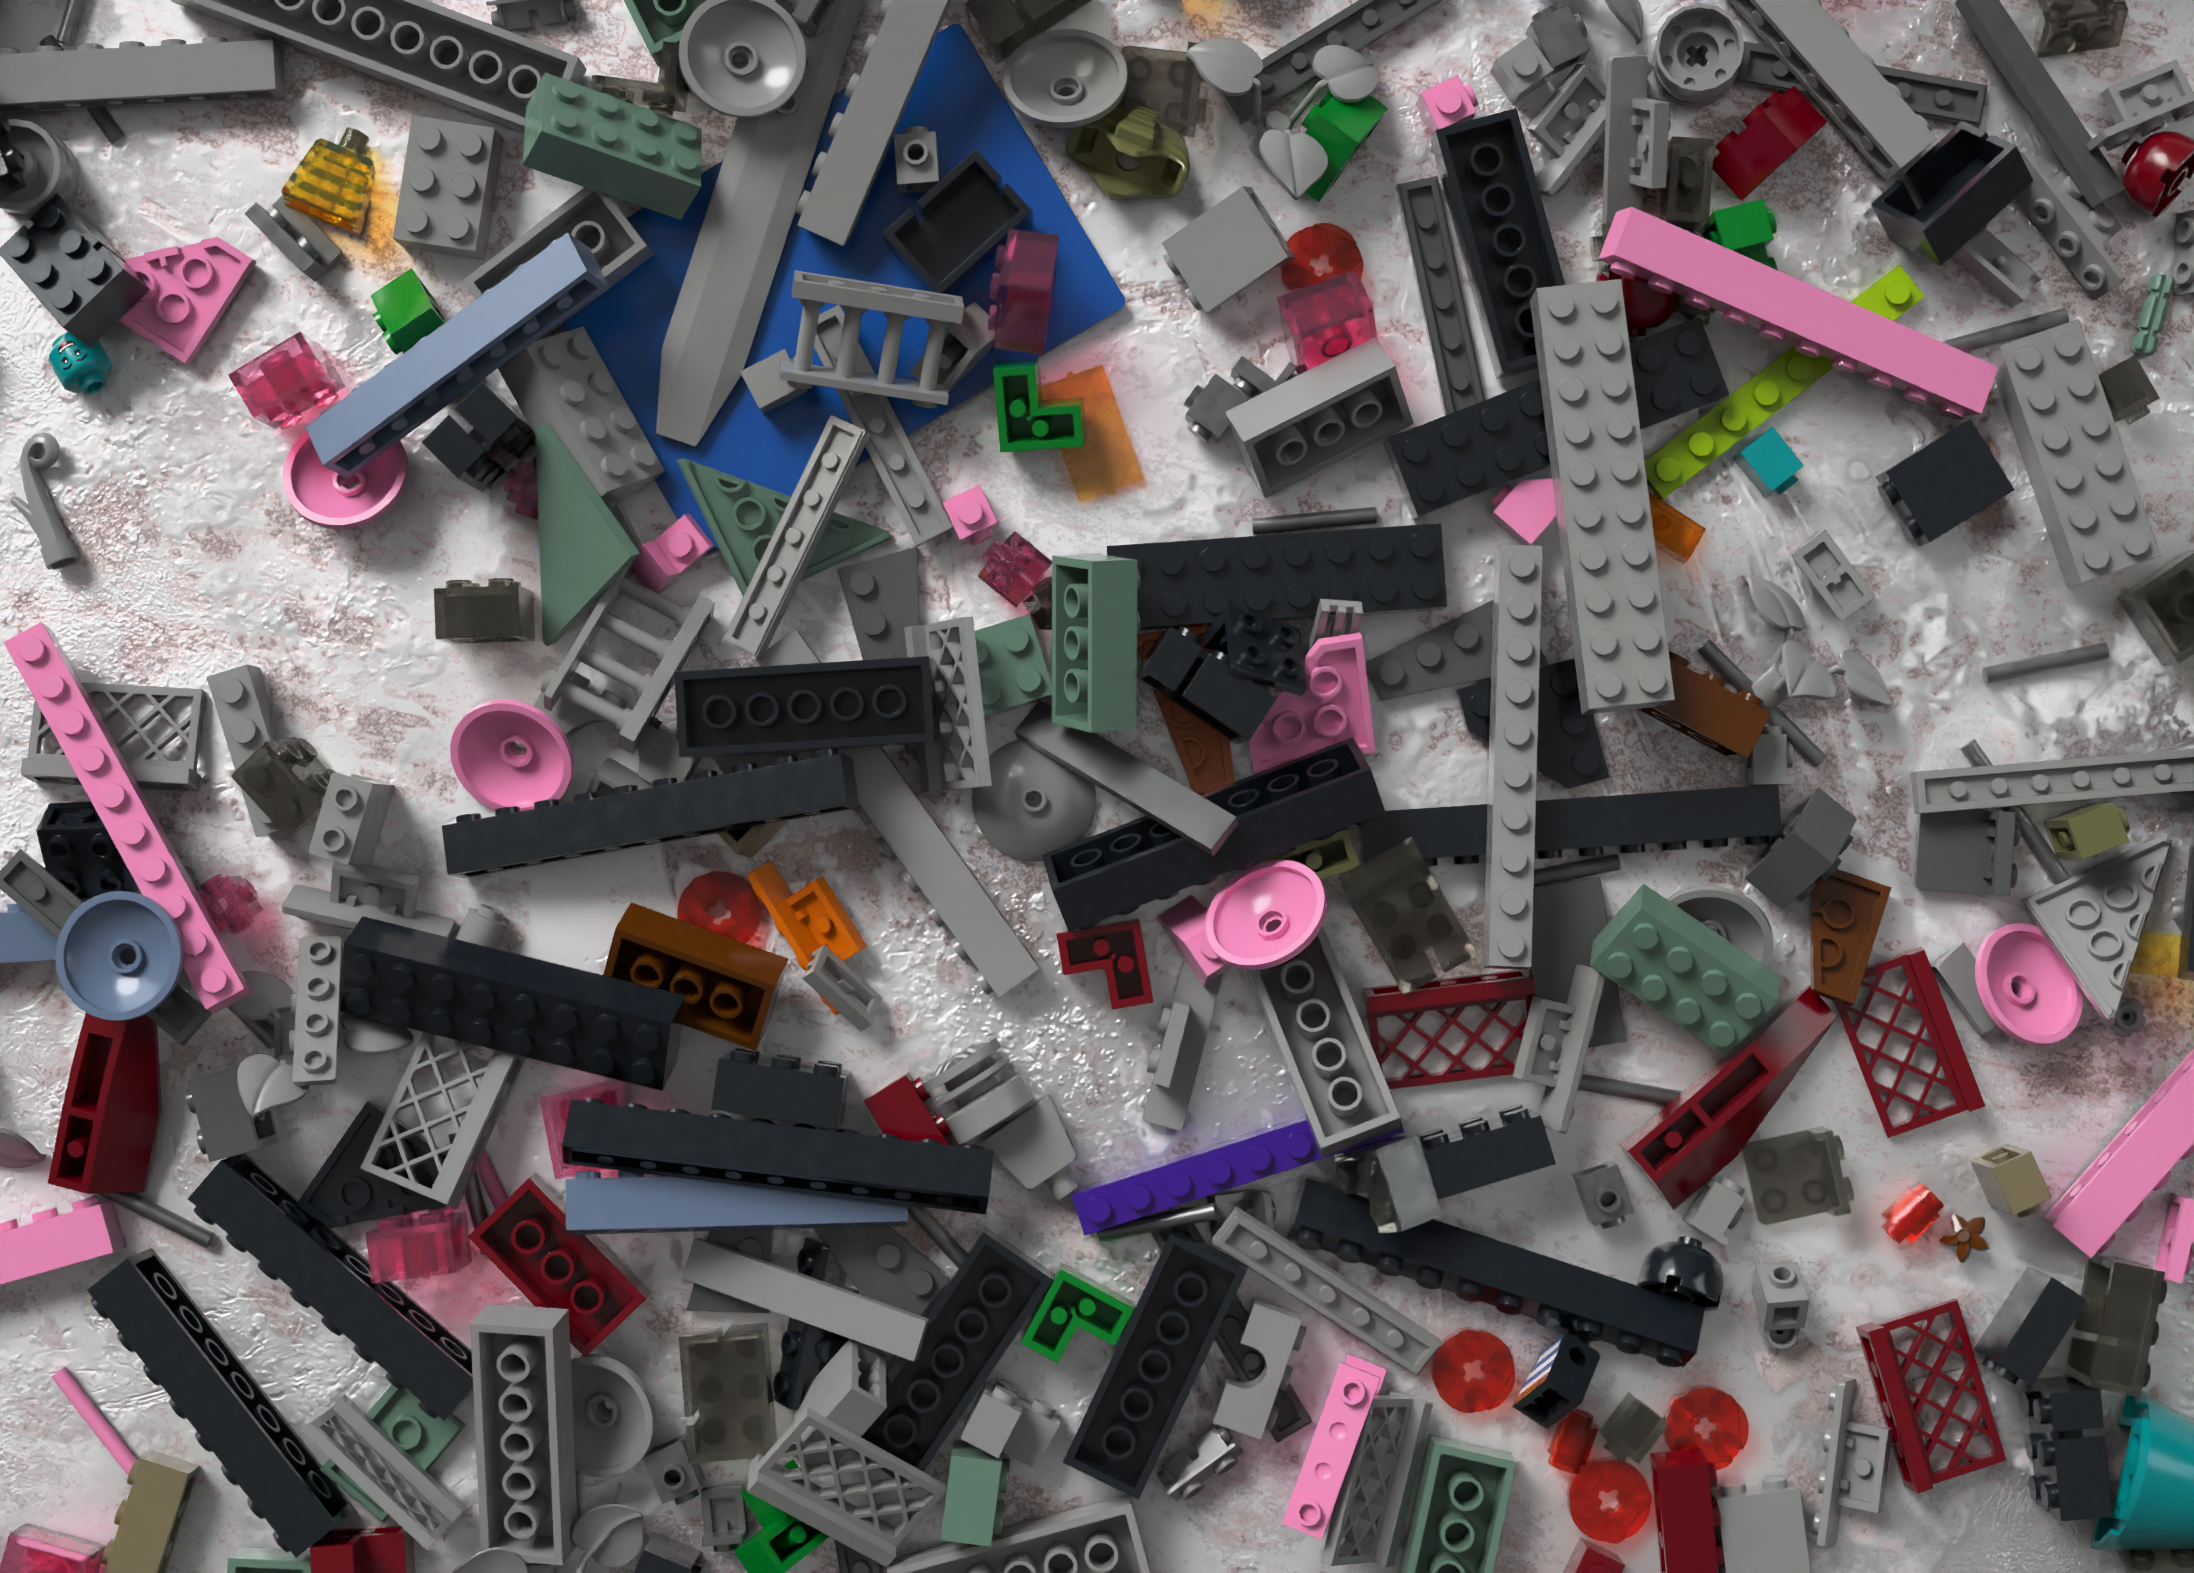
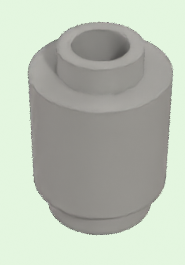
(483, 927)

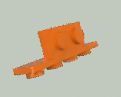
(807, 917)

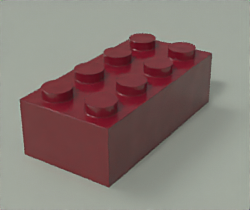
(556, 1269)

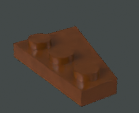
(1842, 932)

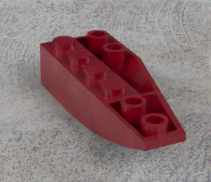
(1727, 1103)
(110, 1109)

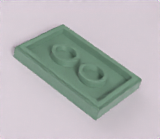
(411, 1429)

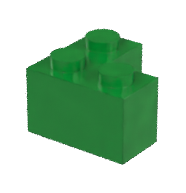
(1341, 132)
(1744, 230)
(406, 312)
(1029, 421)
(1075, 1302)
(780, 1541)

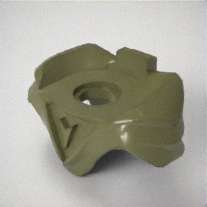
(1137, 133)

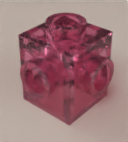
(517, 486)
(1013, 568)
(240, 898)

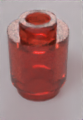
(1911, 1214)
(1572, 1441)

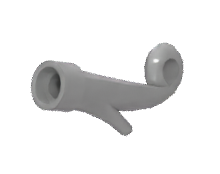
(40, 512)

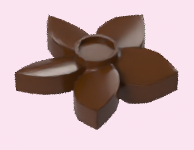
(1966, 1236)

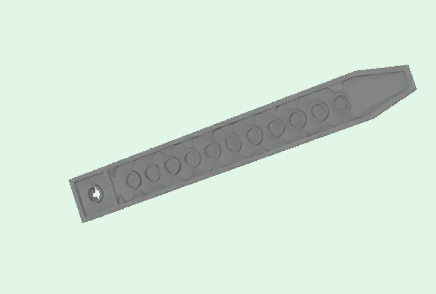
(746, 238)

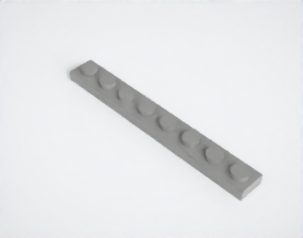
(2053, 781)

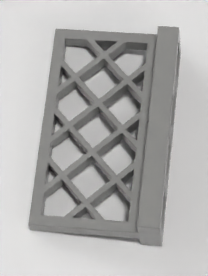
(945, 763)
(148, 773)
(471, 1133)
(384, 1471)
(1387, 1494)
(826, 1507)

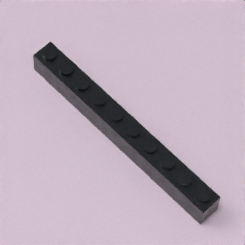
(650, 815)
(1589, 824)
(777, 1156)
(1500, 1276)

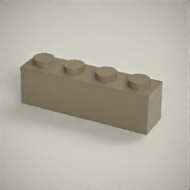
(150, 1515)

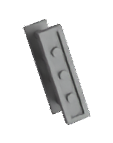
(897, 305)
(650, 688)

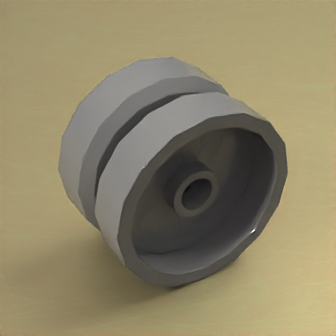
(47, 171)

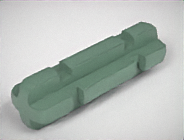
(2153, 314)

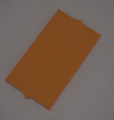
(1107, 455)

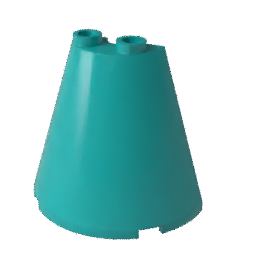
(2155, 1482)

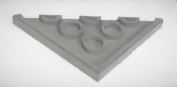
(2100, 920)

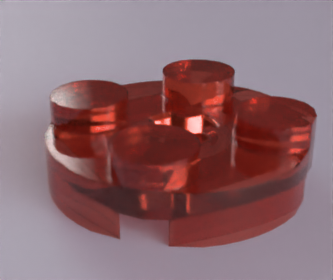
(1311, 244)
(738, 898)
(1477, 1394)
(1720, 1408)
(1610, 1523)

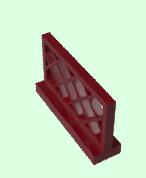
(1447, 994)
(1942, 1035)
(1897, 1406)

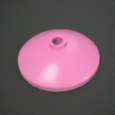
(324, 495)
(501, 771)
(1266, 914)
(2027, 986)

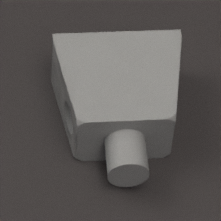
(1036, 1148)

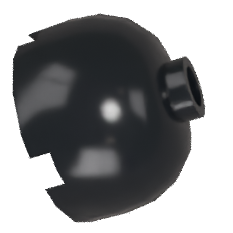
(1683, 1272)

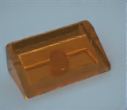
(1674, 531)

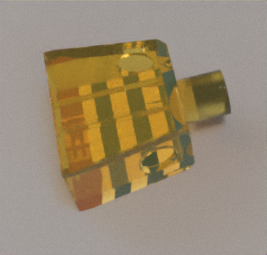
(334, 182)

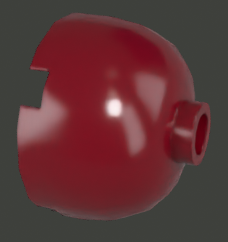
(2157, 170)
(1642, 304)

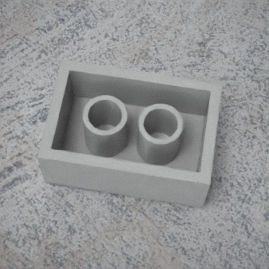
(448, 187)

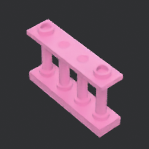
(1333, 1445)

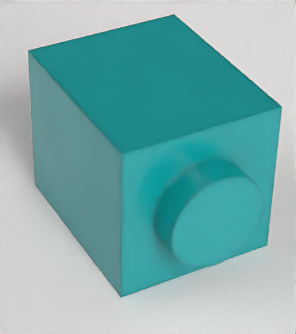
(1769, 463)

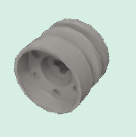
(1696, 32)
(977, 1090)

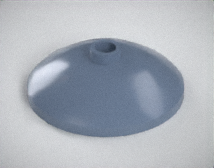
(94, 953)

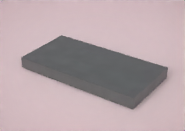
(1563, 930)

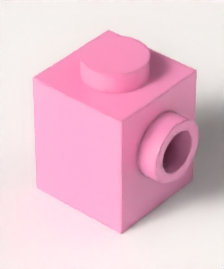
(1447, 104)
(971, 516)

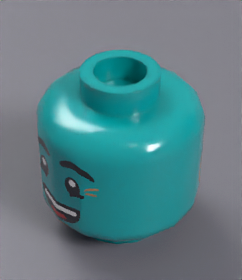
(78, 365)

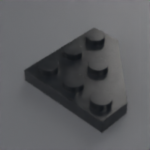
(1566, 741)
(350, 1195)

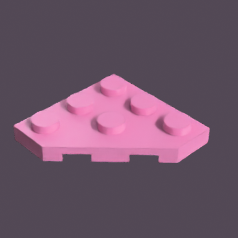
(186, 294)
(1326, 714)

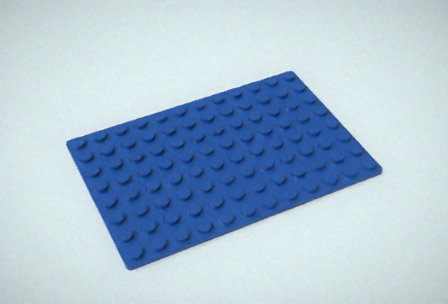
(773, 448)

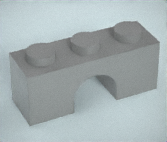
(1249, 1404)

